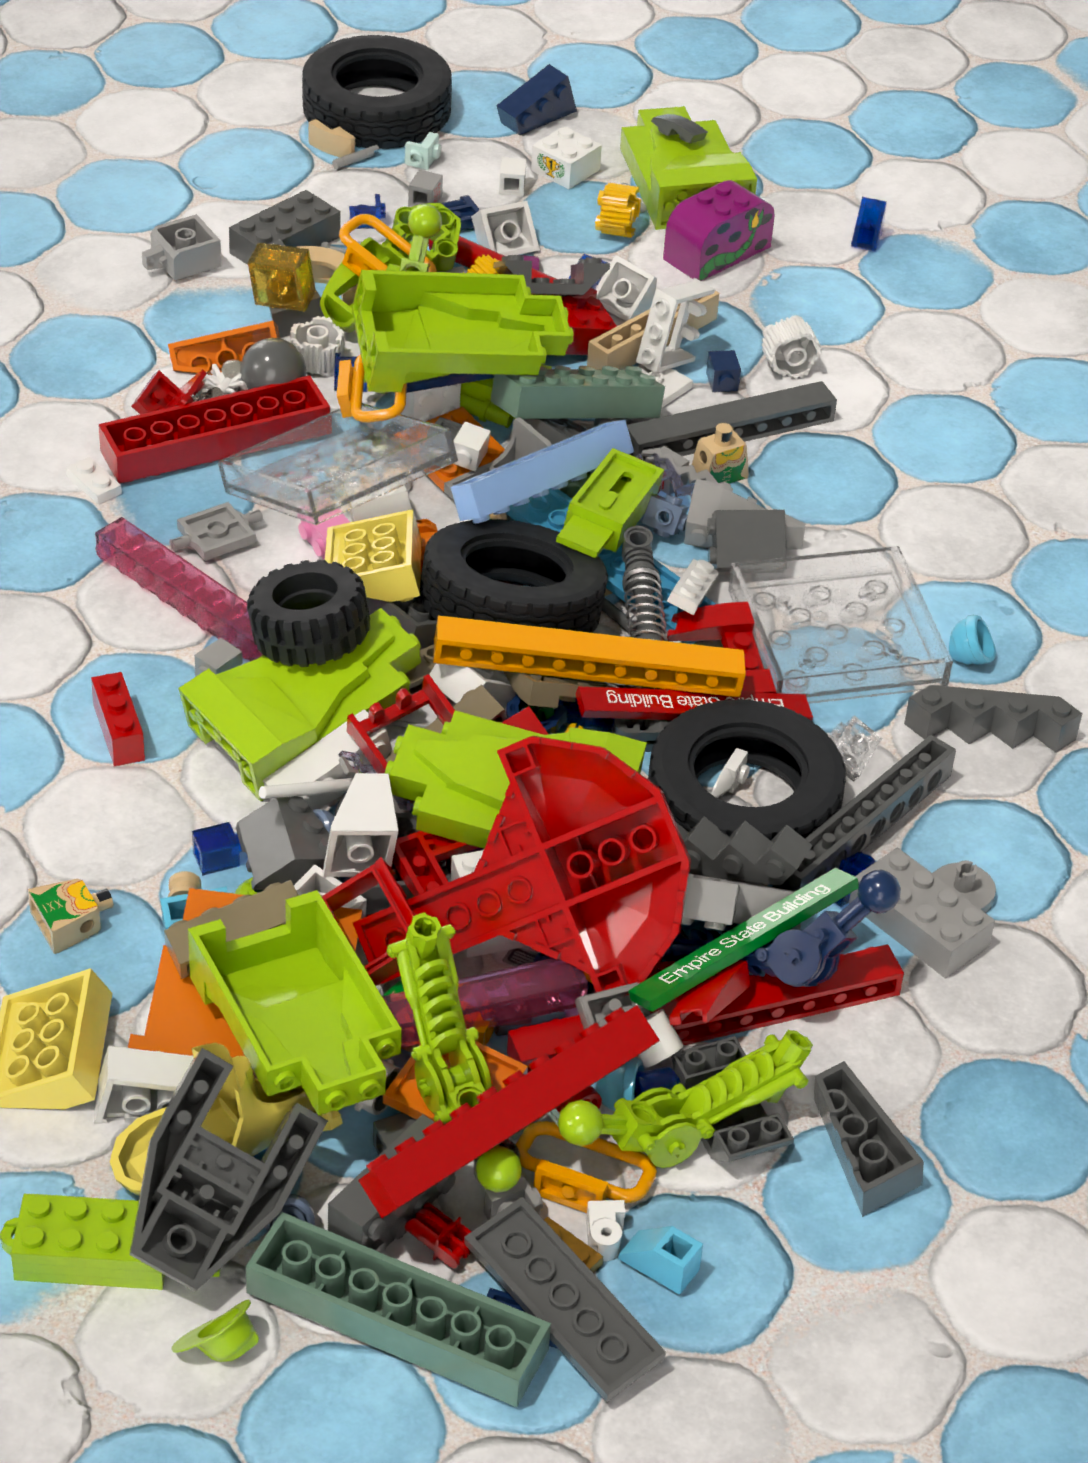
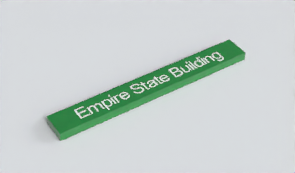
(743, 939)

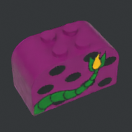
(717, 230)

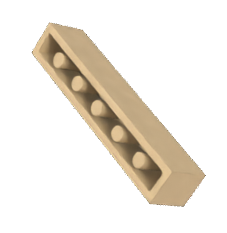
(621, 344)

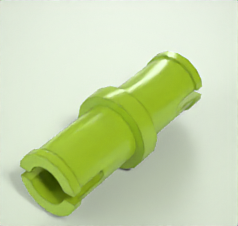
(486, 410)

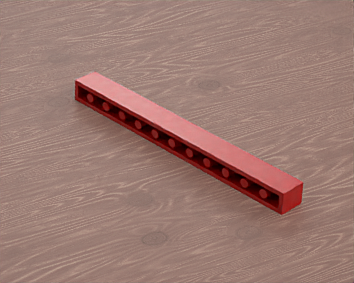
(859, 979)

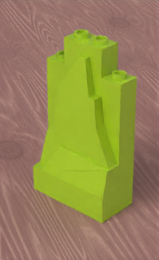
(673, 169)
(454, 323)
(277, 711)
(461, 778)
(299, 1005)

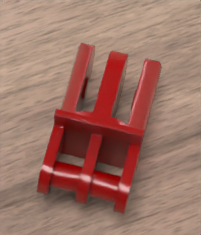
(439, 1233)

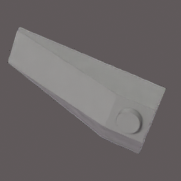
(714, 496)

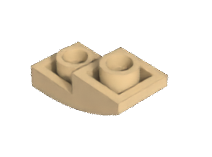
(334, 141)

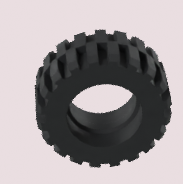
(308, 613)

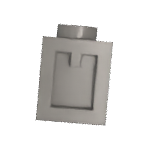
(497, 1202)

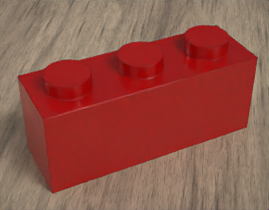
(118, 719)

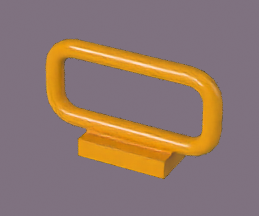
(359, 258)
(351, 393)
(573, 1187)

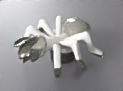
(226, 382)

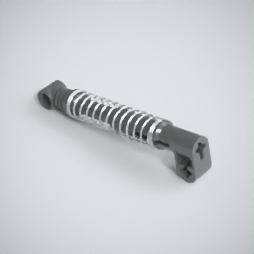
(642, 580)

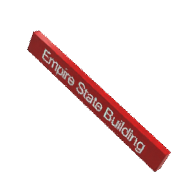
(666, 703)

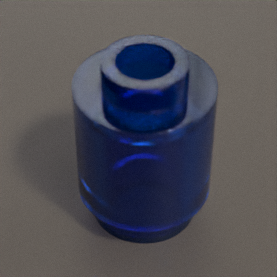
(655, 1078)

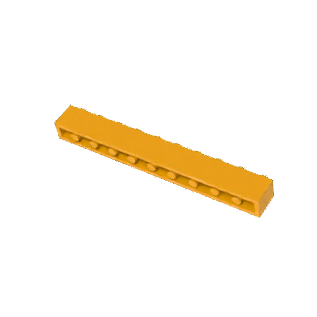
(589, 656)

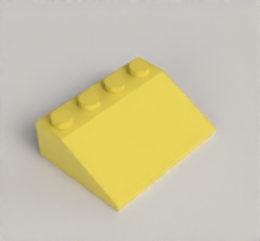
(382, 552)
(53, 1042)

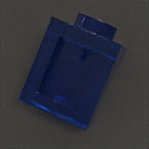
(378, 211)

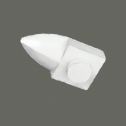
(732, 774)

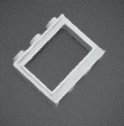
(653, 347)

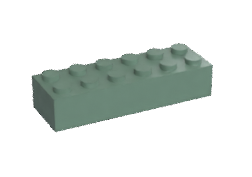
(579, 393)

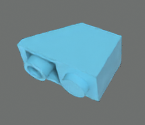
(664, 1256)

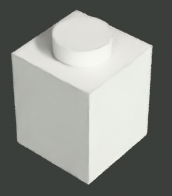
(512, 176)
(471, 445)

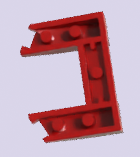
(734, 627)
(418, 857)
(712, 994)

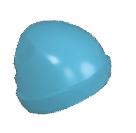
(972, 642)
(619, 1083)

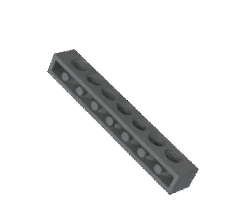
(874, 810)

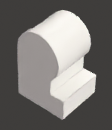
(605, 1227)

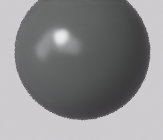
(271, 363)

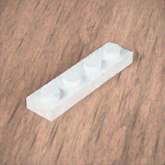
(693, 586)

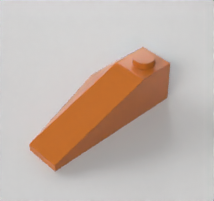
(217, 348)

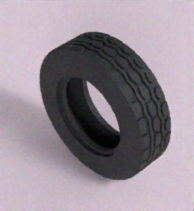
(378, 62)
(470, 557)
(774, 740)

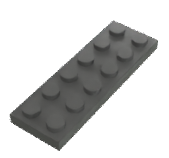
(559, 1288)

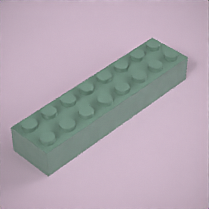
(398, 1308)

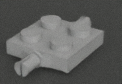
(216, 531)

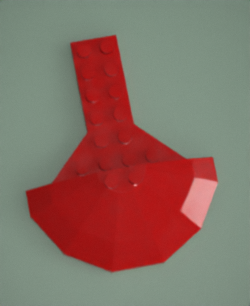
(572, 868)

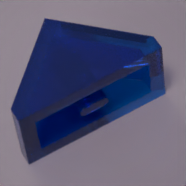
(869, 224)

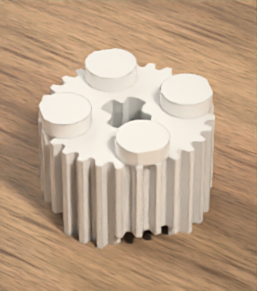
(318, 344)
(791, 347)

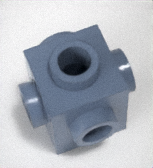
(656, 515)

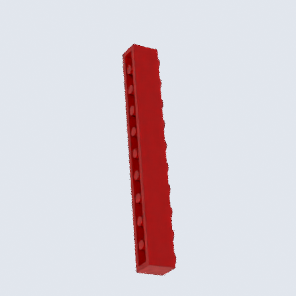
(506, 1111)

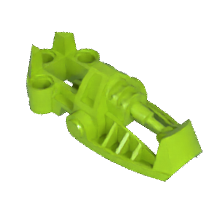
(442, 255)

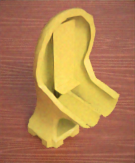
(238, 1115)

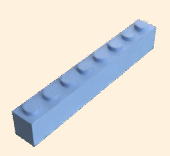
(538, 472)

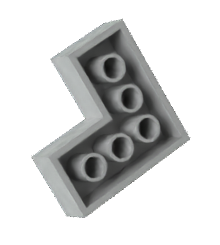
(727, 901)

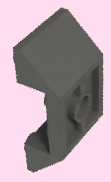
(582, 276)
(745, 1131)

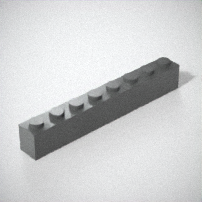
(749, 418)

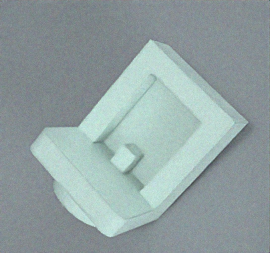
(423, 154)

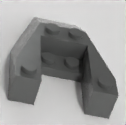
(204, 1194)

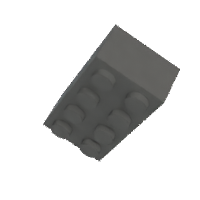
(295, 221)
(356, 1218)

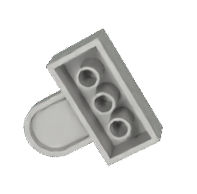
(938, 912)

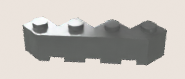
(1005, 714)
(743, 854)

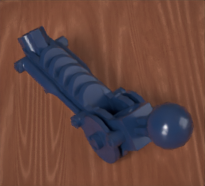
(812, 953)

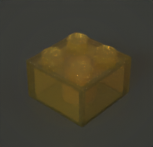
(281, 276)

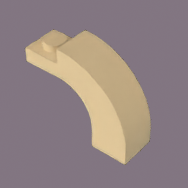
(324, 264)

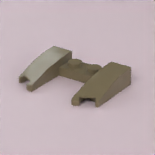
(547, 691)

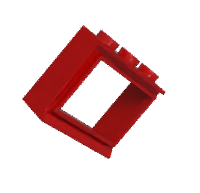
(404, 705)
(380, 874)

